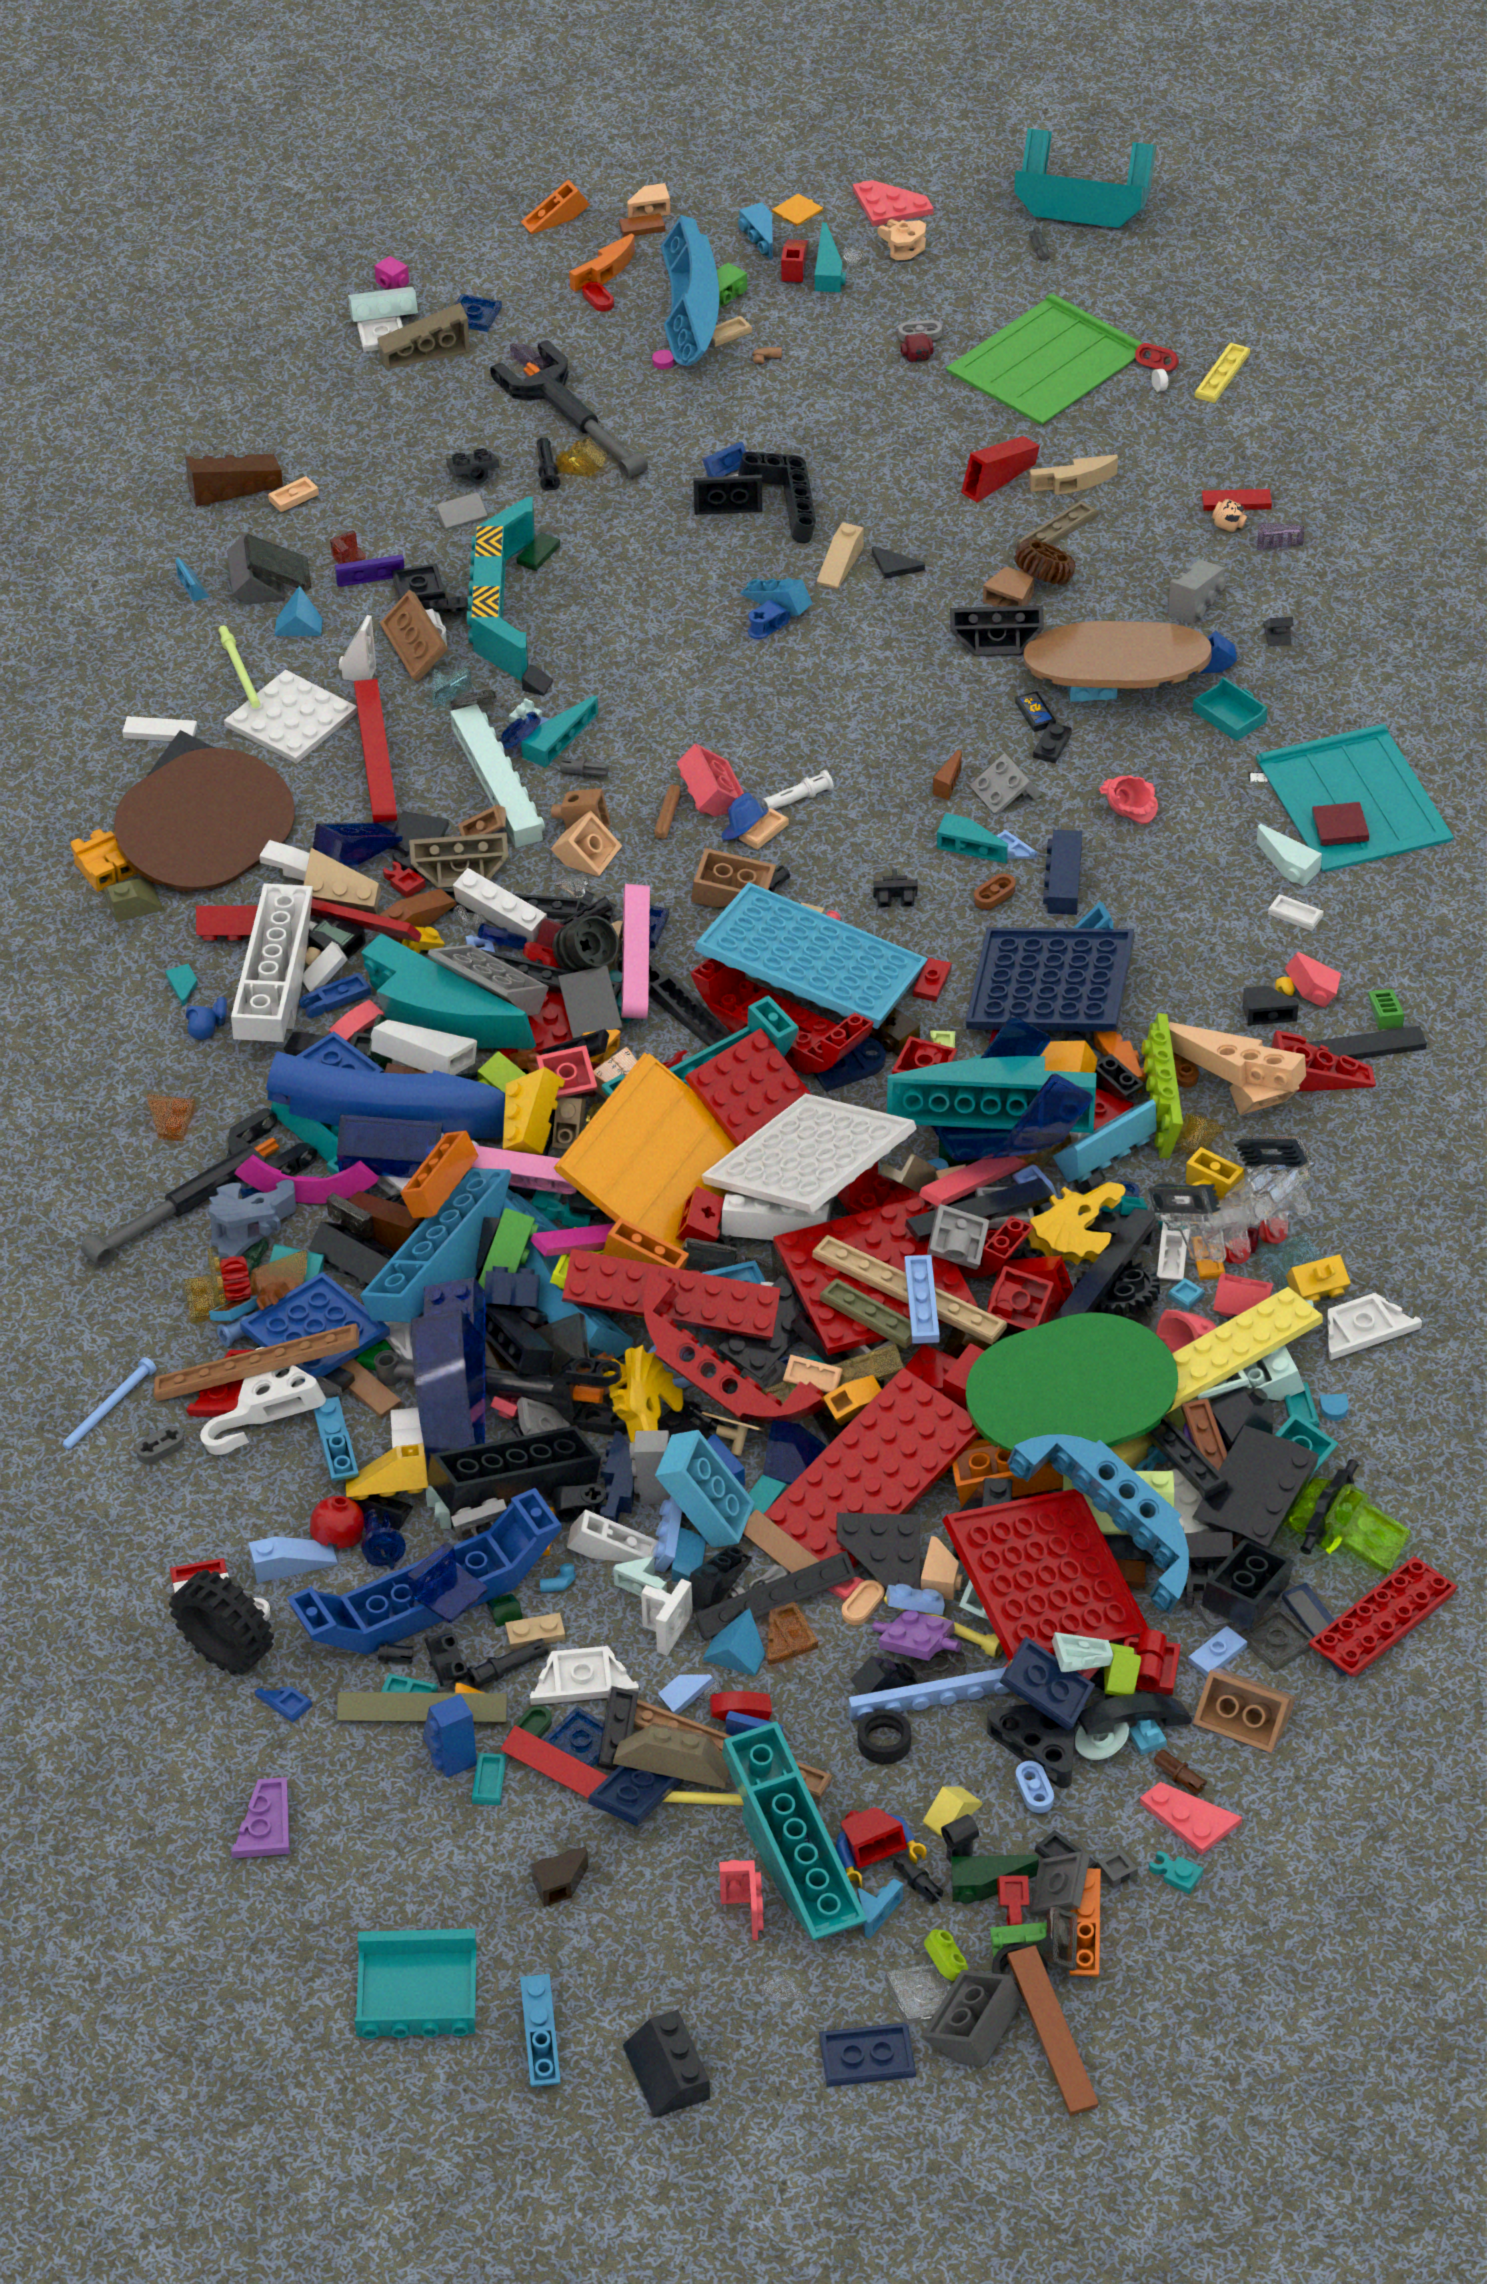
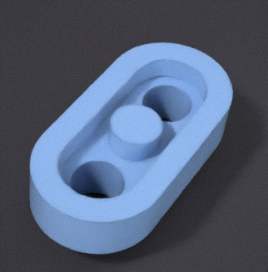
(1036, 1788)

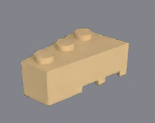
(340, 884)

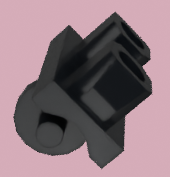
(895, 886)
(446, 1657)

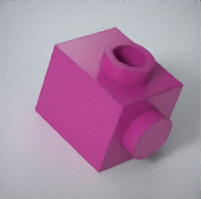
(391, 273)

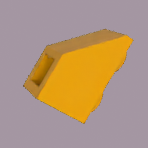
(852, 1398)

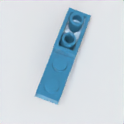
(335, 1440)
(540, 2030)

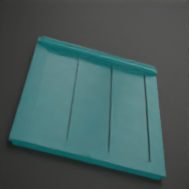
(1350, 769)

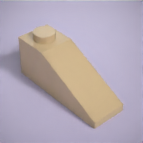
(842, 554)

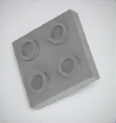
(958, 1236)
(469, 1520)

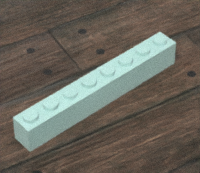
(496, 774)

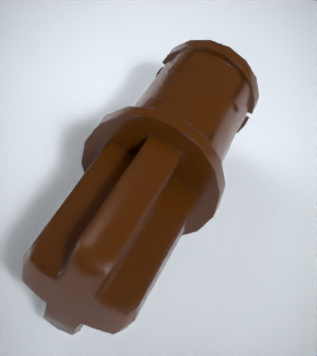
(1180, 1772)

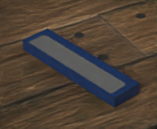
(1309, 1612)

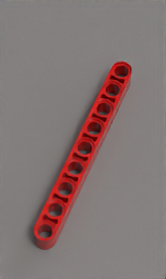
(375, 751)

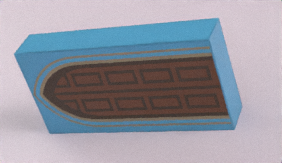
(233, 1309)

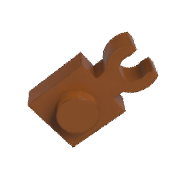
(271, 1294)

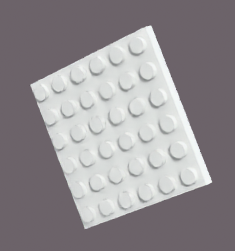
(809, 1152)

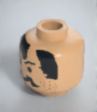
(1229, 515)

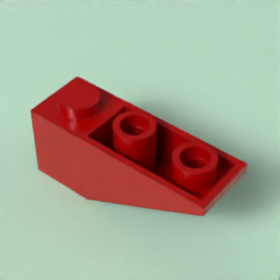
(794, 260)

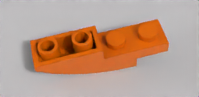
(607, 265)
(1113, 1044)
(1088, 1927)

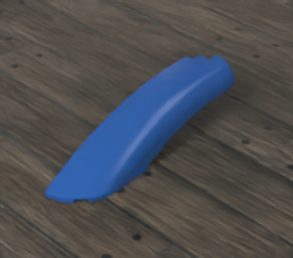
(326, 1091)

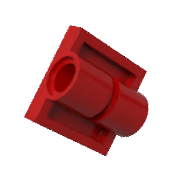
(1158, 1661)

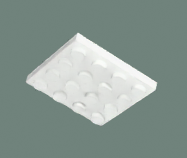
(291, 716)

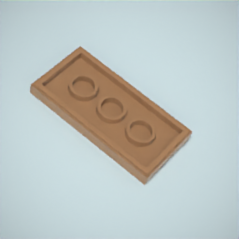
(413, 635)

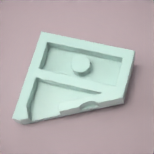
(1081, 1652)

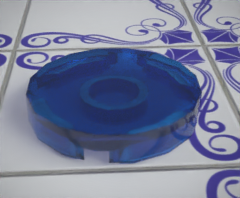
(519, 730)

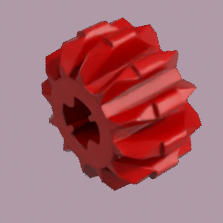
(235, 1278)

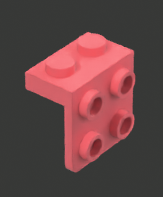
(743, 1885)

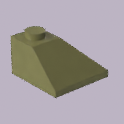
(132, 899)

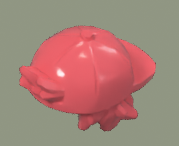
(1131, 798)

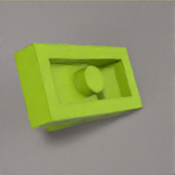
(1122, 1674)

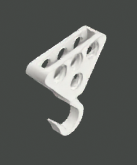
(254, 1396)

